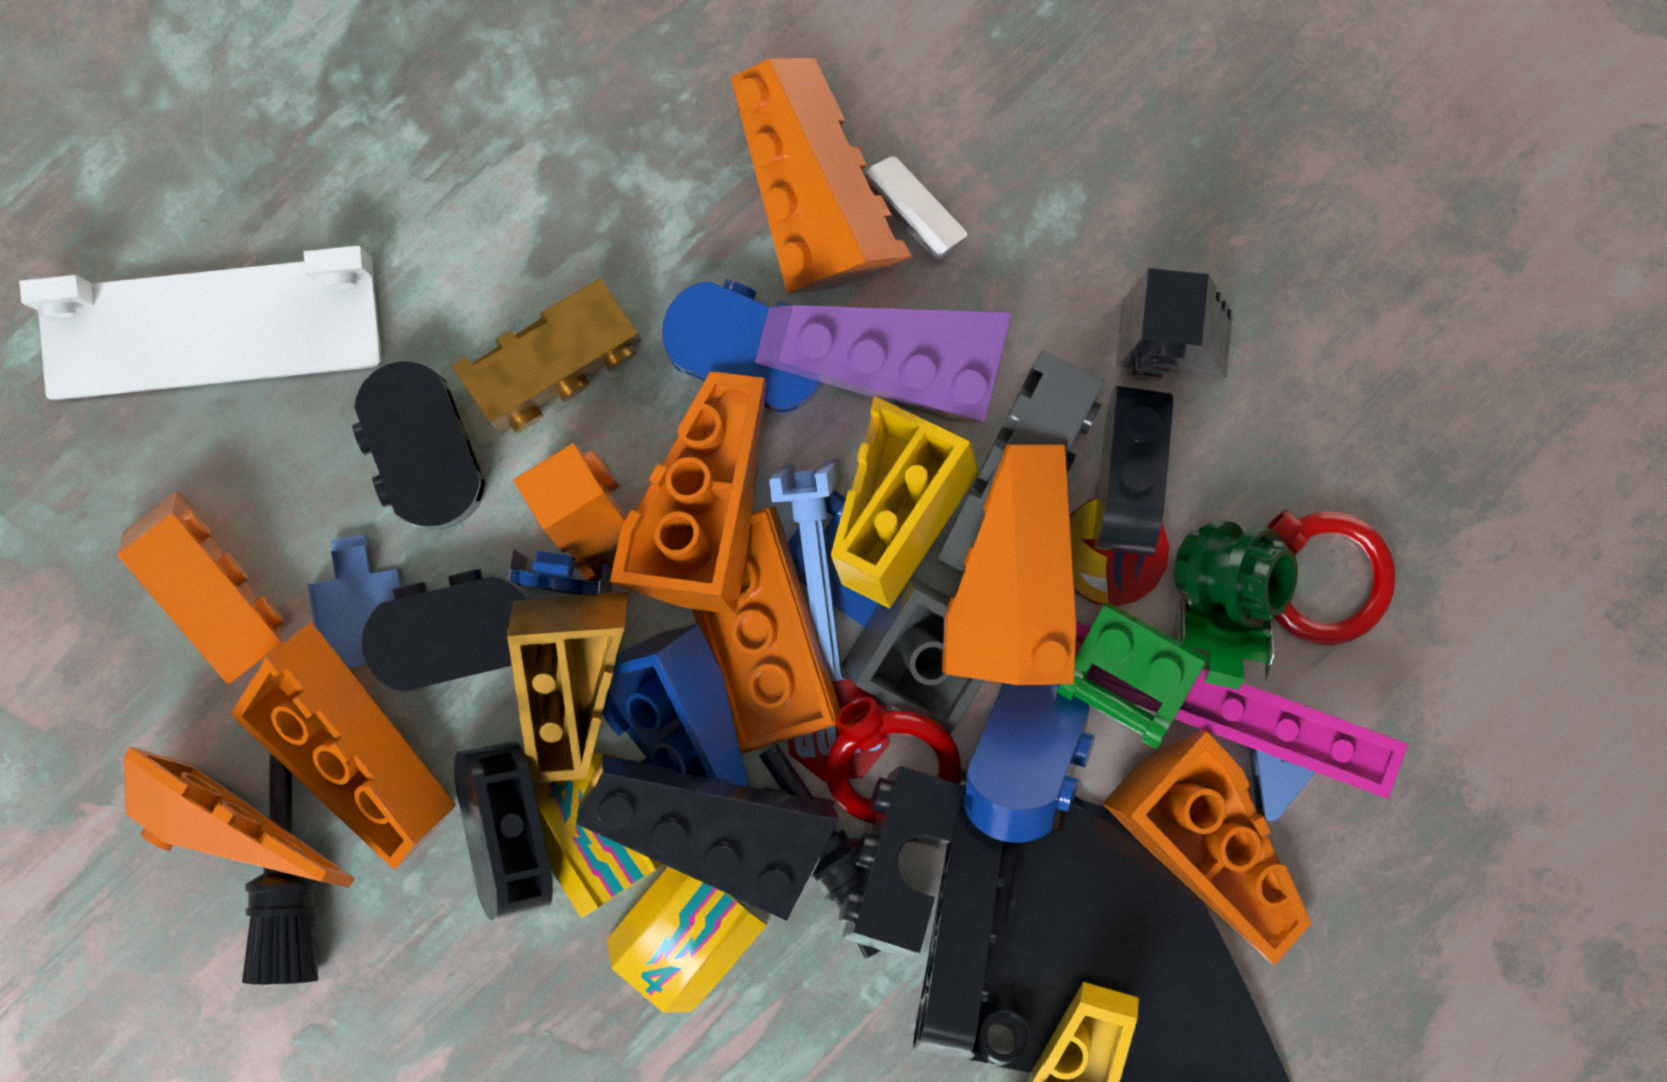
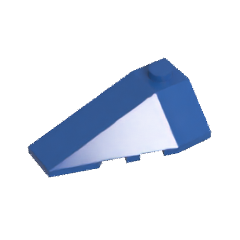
(675, 705)

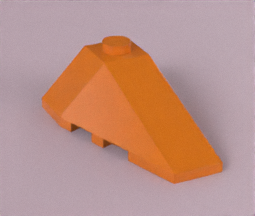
(695, 518)
(1203, 826)

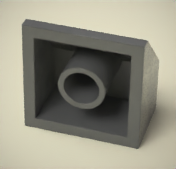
(903, 658)

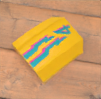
(584, 862)
(681, 940)

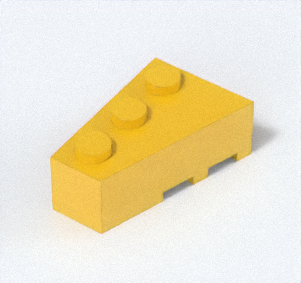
(899, 500)

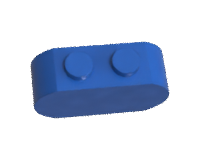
(721, 332)
(1027, 762)

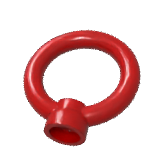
(1296, 533)
(865, 727)

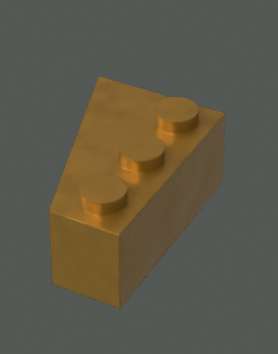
(561, 675)

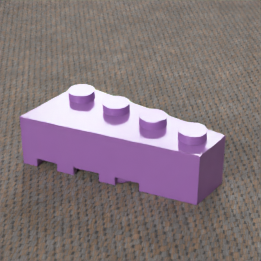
(905, 356)

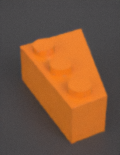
(576, 506)
(201, 588)

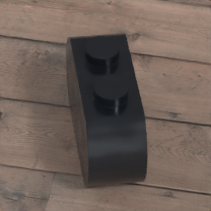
(418, 446)
(1133, 471)
(440, 632)
(503, 830)

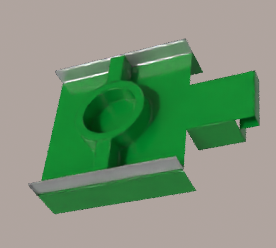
(1226, 643)

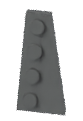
(1048, 410)

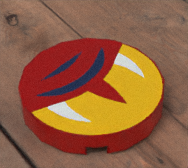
(1111, 575)

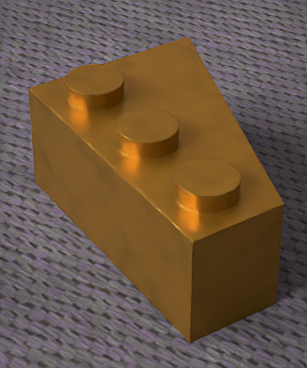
(549, 358)

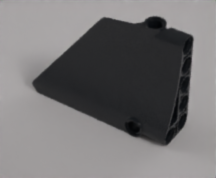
(1075, 907)

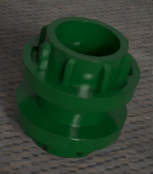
(1236, 572)

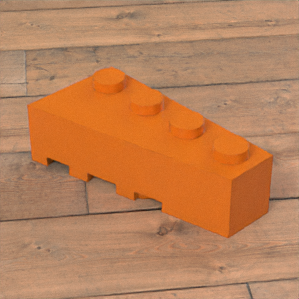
(811, 179)
(342, 746)

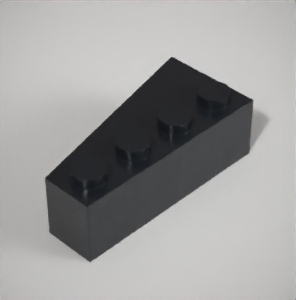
(1174, 326)
(716, 831)

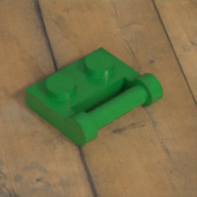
(1143, 660)

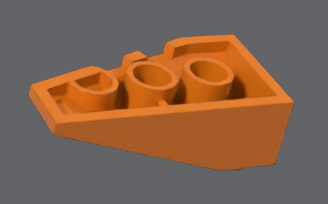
(1017, 591)
(197, 813)

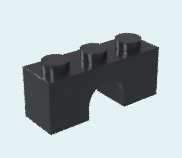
(883, 907)

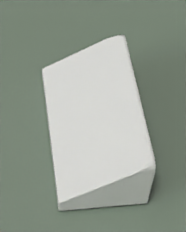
(915, 208)

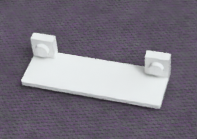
(207, 325)

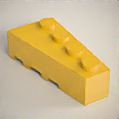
(1090, 1038)

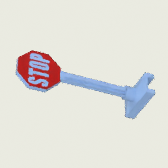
(807, 494)

